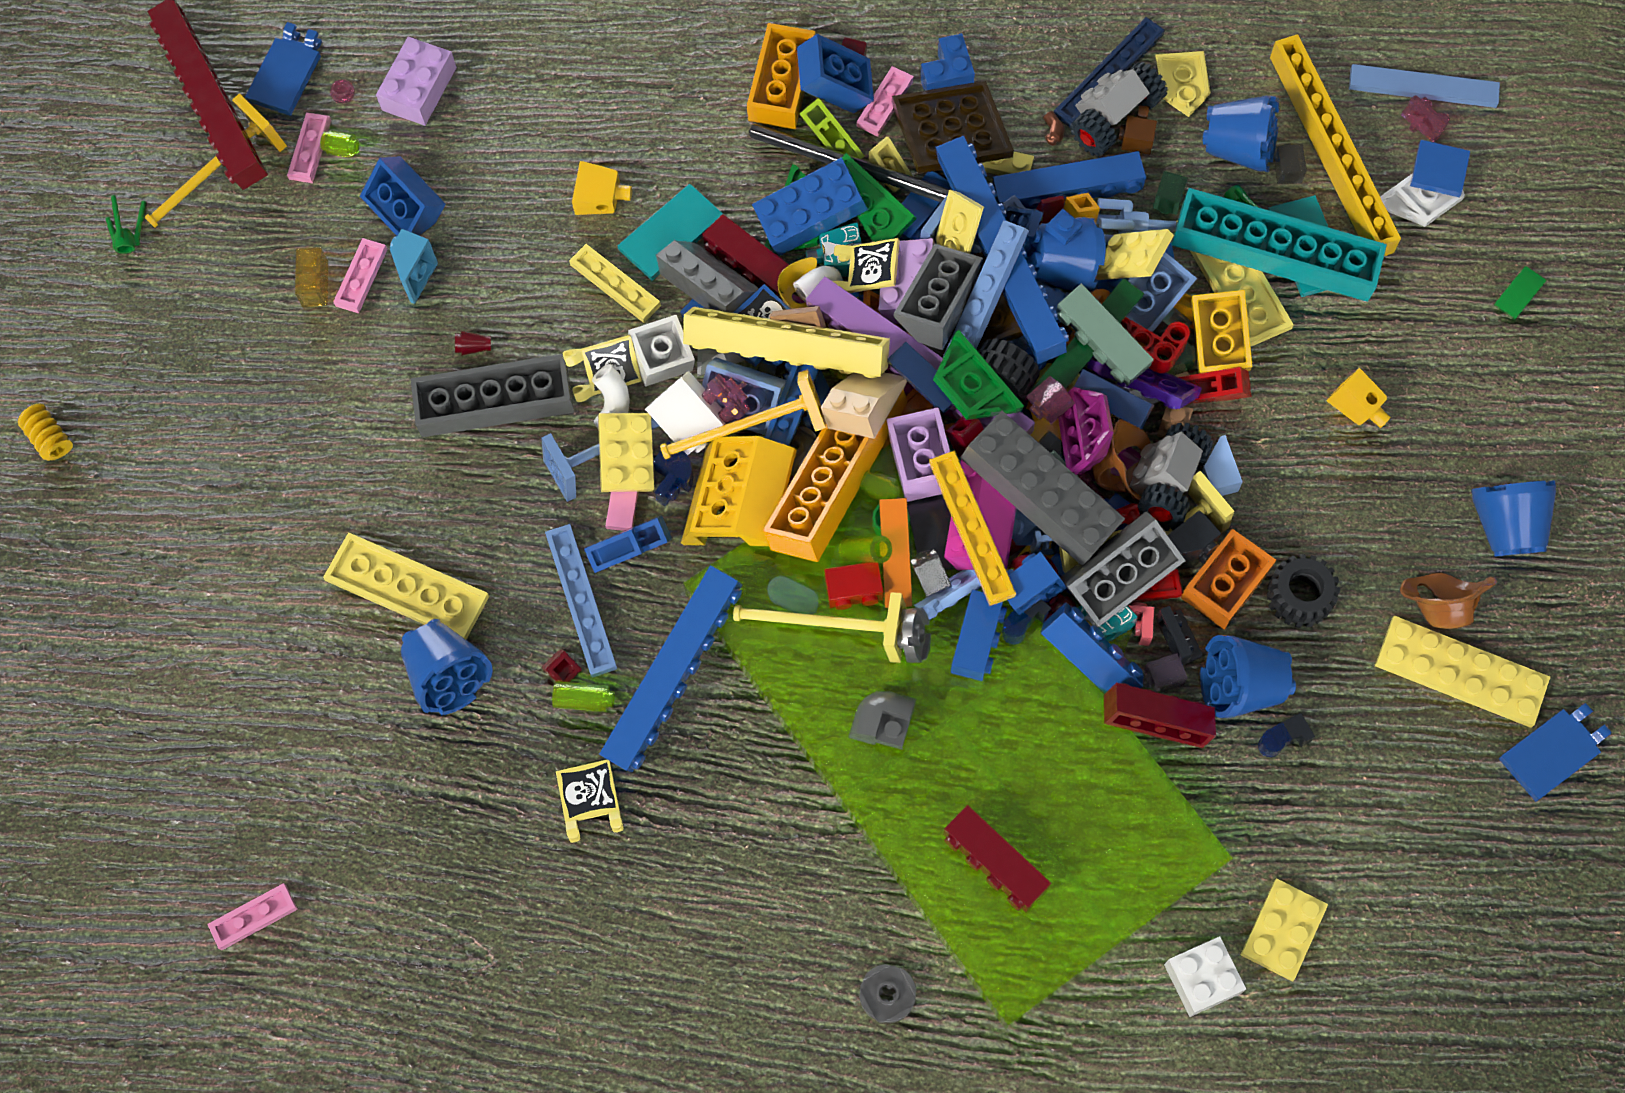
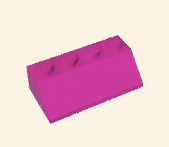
(998, 515)

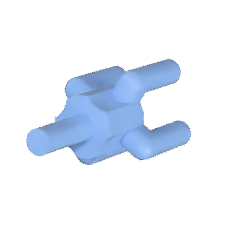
(1128, 220)

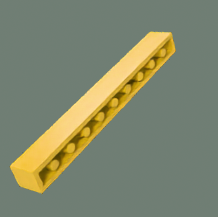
(1333, 143)

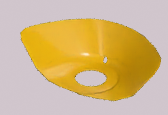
(792, 274)

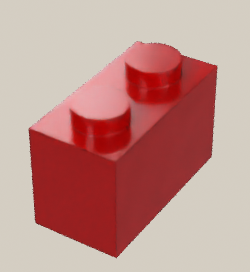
(853, 585)

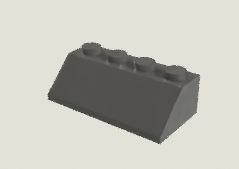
(703, 276)
(938, 295)
(1123, 569)

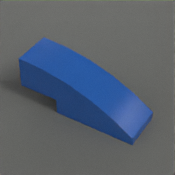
(628, 544)

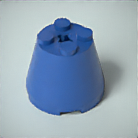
(1244, 131)
(1068, 264)
(1516, 516)
(443, 667)
(1244, 676)

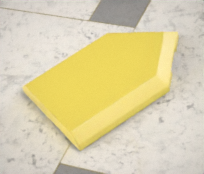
(1185, 78)
(959, 222)

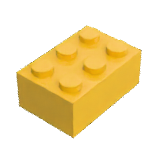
(1221, 331)

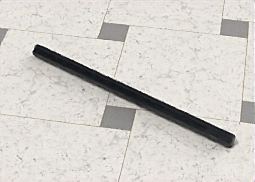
(828, 156)

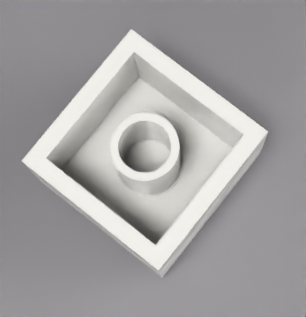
(661, 350)
(1205, 976)

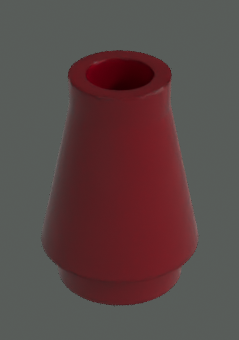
(471, 343)

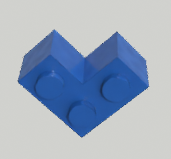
(952, 67)
(1034, 582)

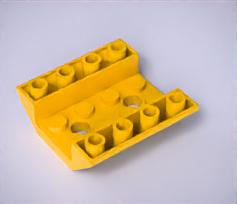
(747, 489)

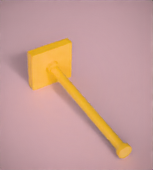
(256, 125)
(808, 401)

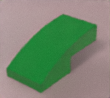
(1520, 292)

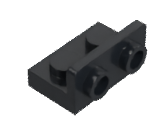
(1178, 635)

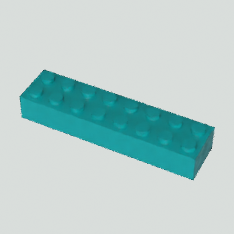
(1279, 244)

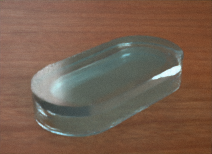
(792, 596)

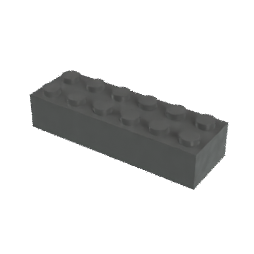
(491, 395)
(1042, 488)

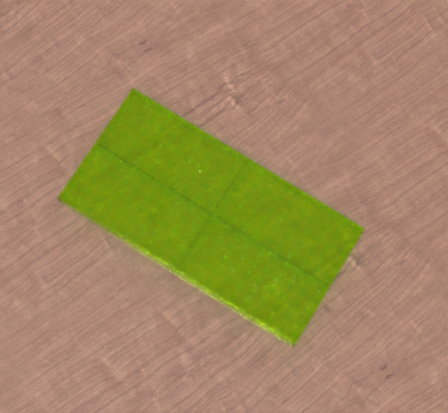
(1013, 747)

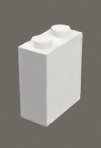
(684, 411)

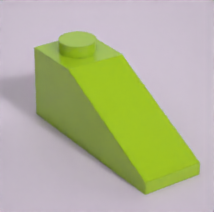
(829, 130)

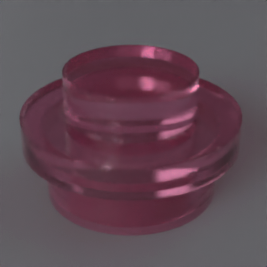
(342, 91)

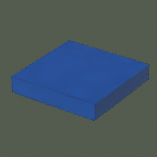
(1440, 168)

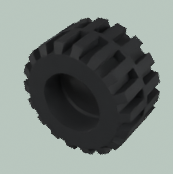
(1012, 365)
(1314, 574)

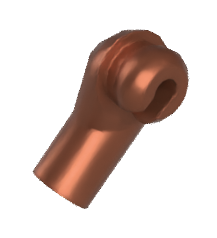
(1056, 129)

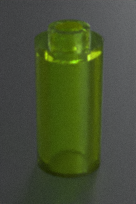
(865, 549)
(582, 696)

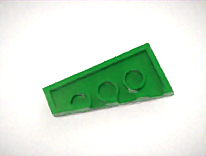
(885, 214)

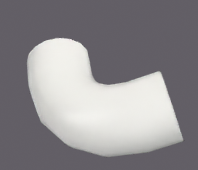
(810, 280)
(613, 389)

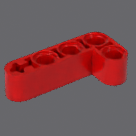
(1159, 345)

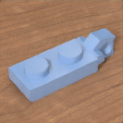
(961, 585)

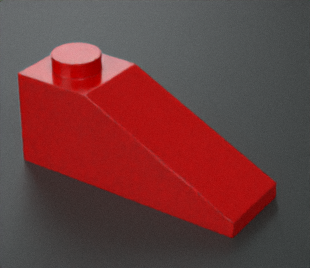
(1221, 385)

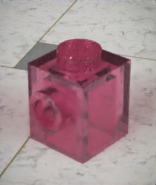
(1049, 400)

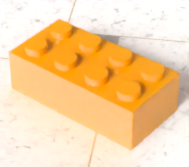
(776, 84)

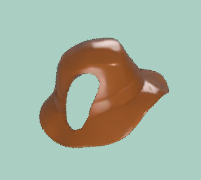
(1124, 436)
(1455, 598)

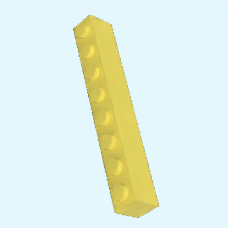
(786, 342)

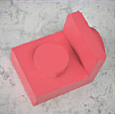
(1144, 624)

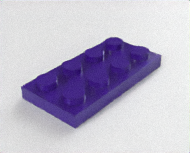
(1162, 386)

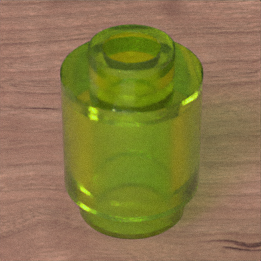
(339, 143)
(879, 485)

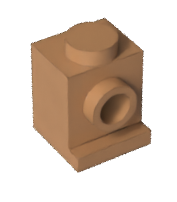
(1174, 416)

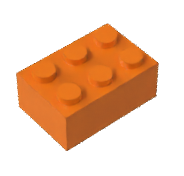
(1228, 579)

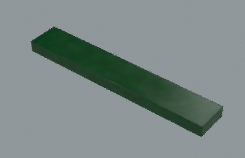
(1071, 363)

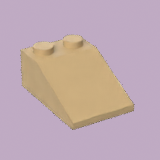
(862, 403)

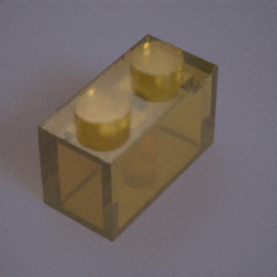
(311, 277)

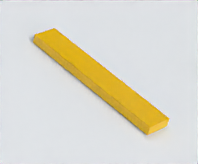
(972, 528)

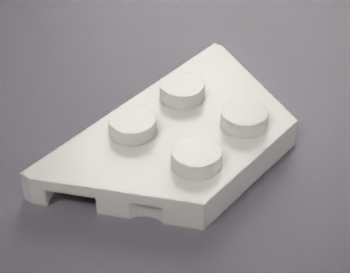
(1416, 203)

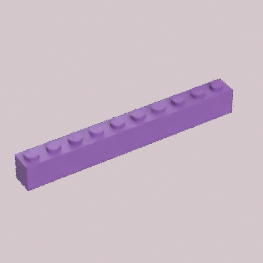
(849, 314)

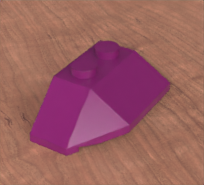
(1085, 430)

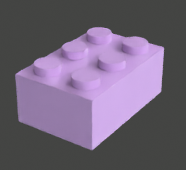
(416, 81)
(910, 259)
(915, 441)

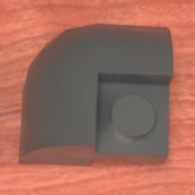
(883, 719)

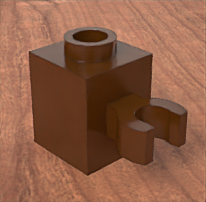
(1138, 132)

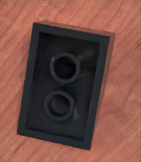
(1195, 540)

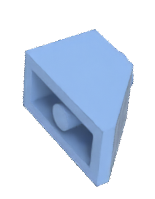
(1222, 469)

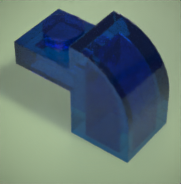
(677, 474)

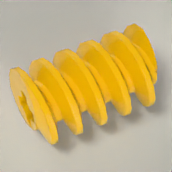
(44, 432)

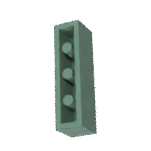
(1104, 335)

